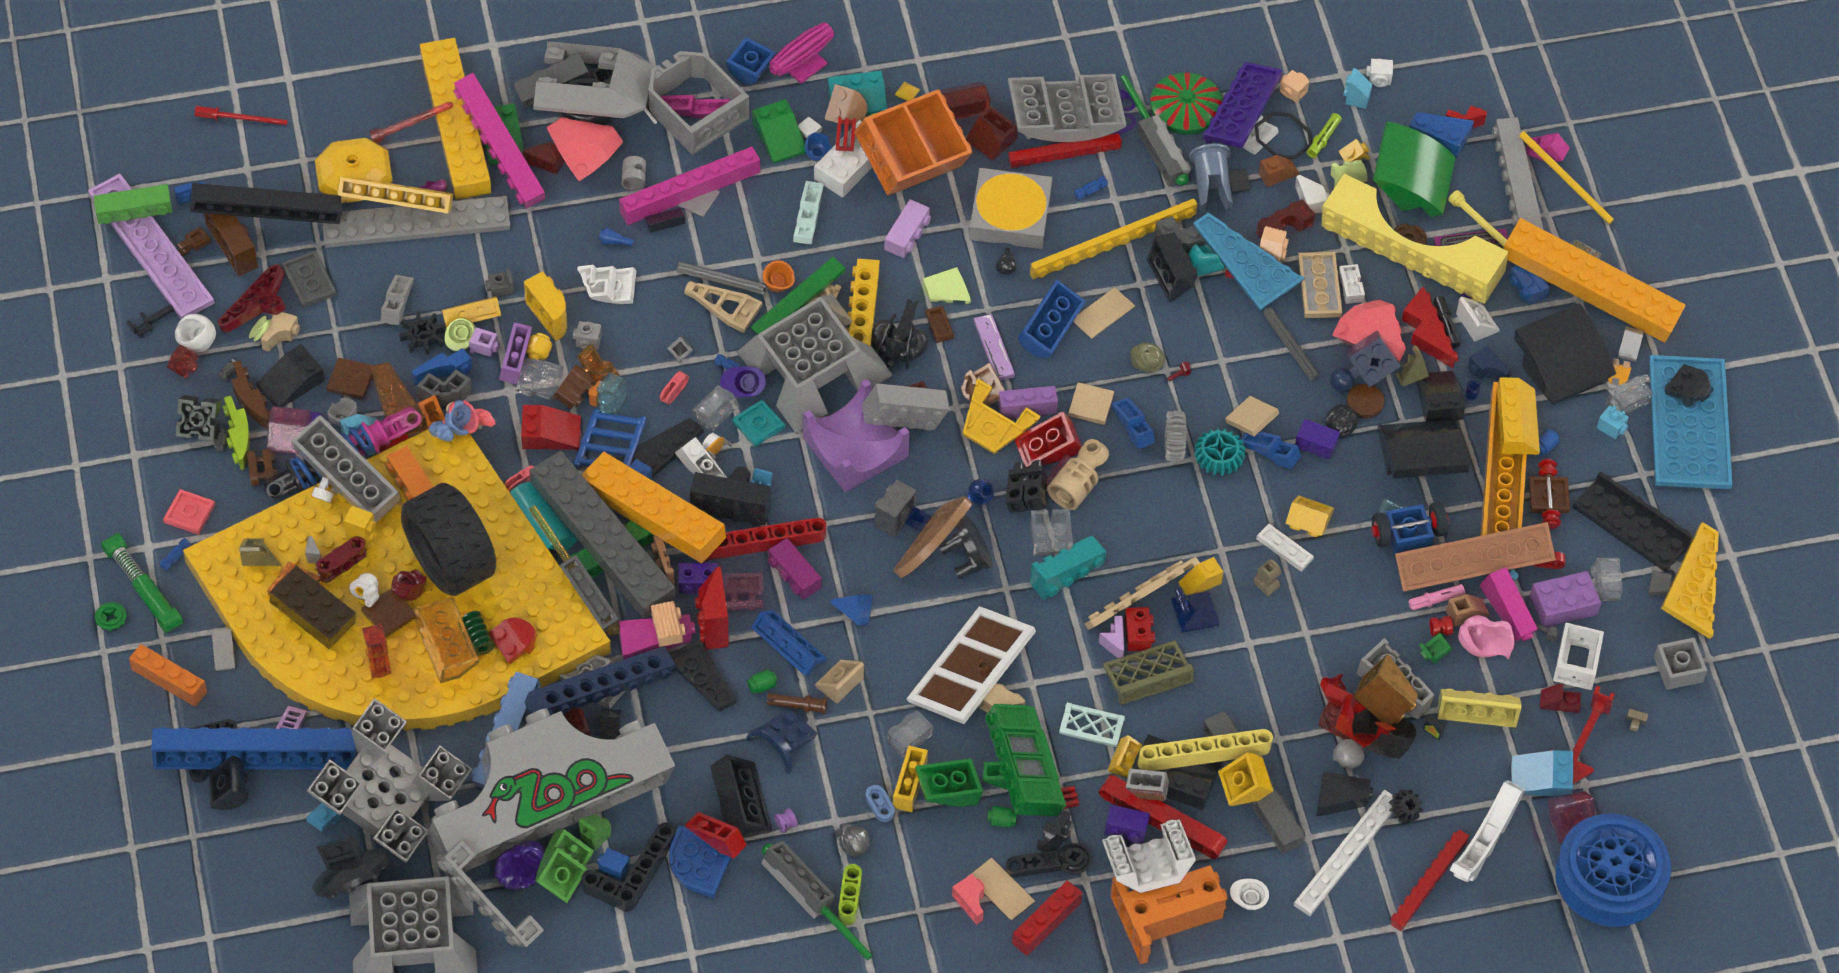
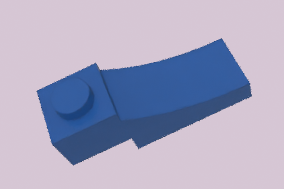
(443, 366)
(1134, 422)
(1272, 447)

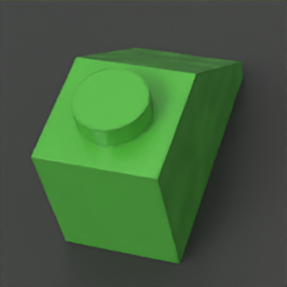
(594, 830)

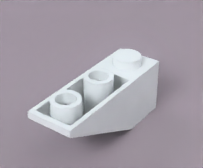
(697, 459)

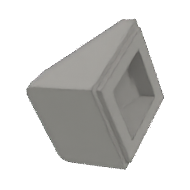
(312, 552)

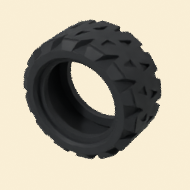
(448, 539)

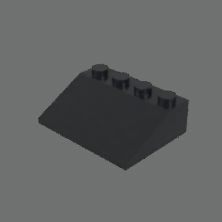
(1189, 783)

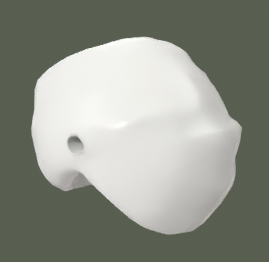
(195, 332)

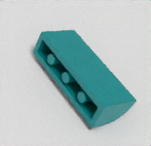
(528, 496)

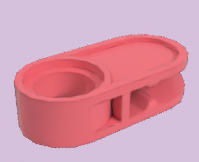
(674, 387)
(519, 478)

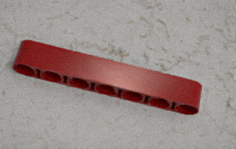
(769, 534)
(1199, 836)

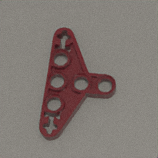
(253, 307)

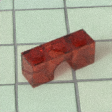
(1297, 215)
(376, 651)

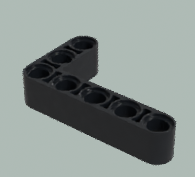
(637, 873)

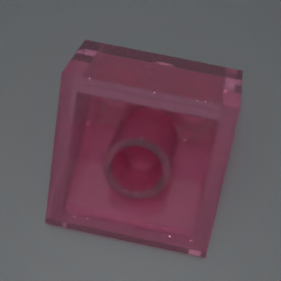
(284, 426)
(1569, 811)

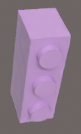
(907, 229)

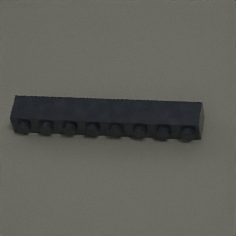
(265, 203)

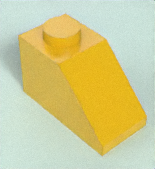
(1202, 577)

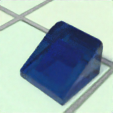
(918, 519)

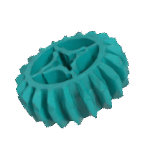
(1229, 447)

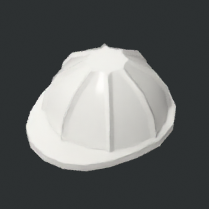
(1249, 893)

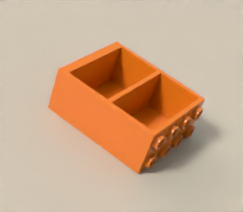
(913, 142)

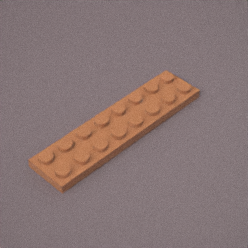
(1475, 556)

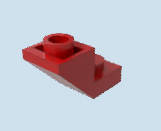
(1474, 113)

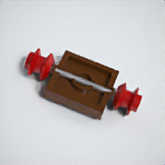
(1549, 493)

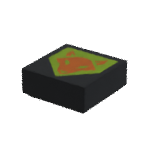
(1434, 727)

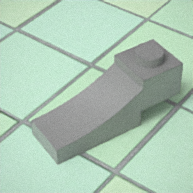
(396, 299)

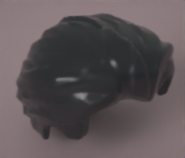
(1342, 419)

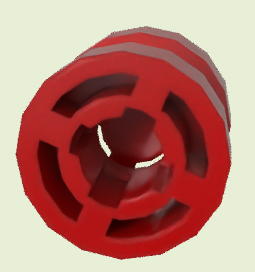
(1441, 626)

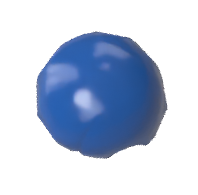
(817, 146)

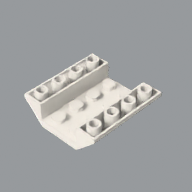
(1151, 863)

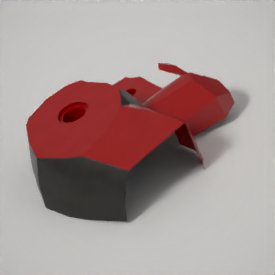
(1365, 727)

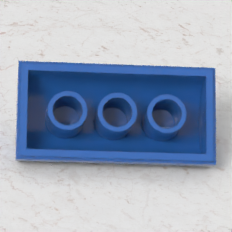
(1051, 320)

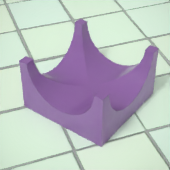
(850, 446)

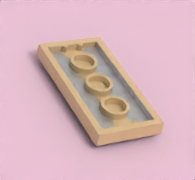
(1321, 285)

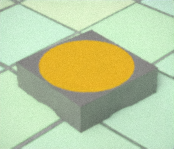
(1010, 208)

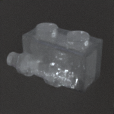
(1630, 395)

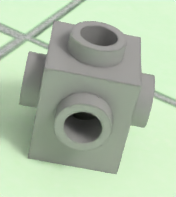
(587, 334)

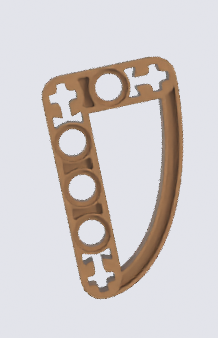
(932, 535)

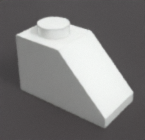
(1311, 193)

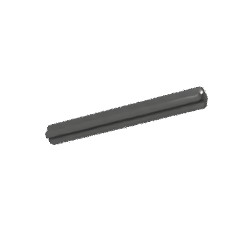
(720, 277)
(1290, 343)

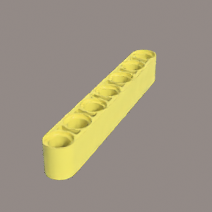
(1204, 750)

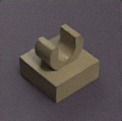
(1636, 718)

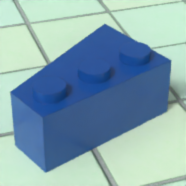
(1446, 130)

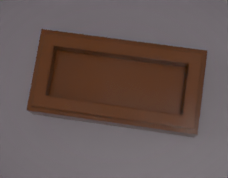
(939, 324)

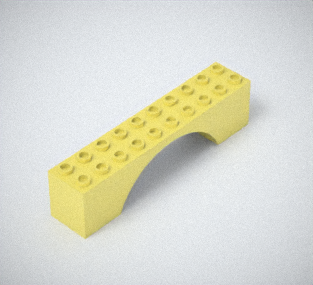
(1466, 267)

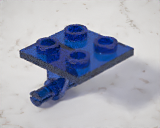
(1194, 611)

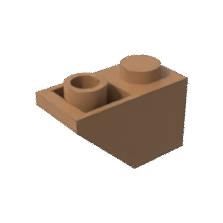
(1464, 607)

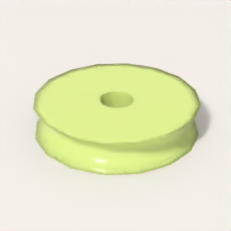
(259, 328)

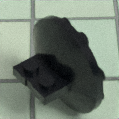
(347, 866)

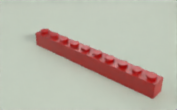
(1064, 150)
(1430, 879)

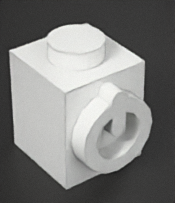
(1380, 72)

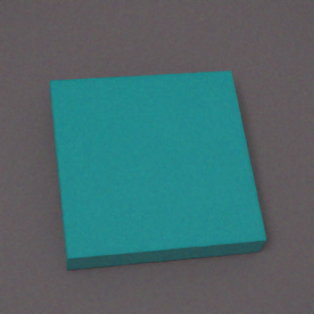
(758, 423)

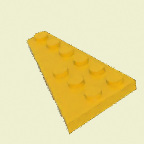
(1694, 585)

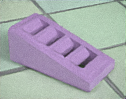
(284, 720)

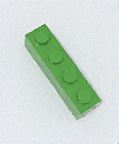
(132, 204)

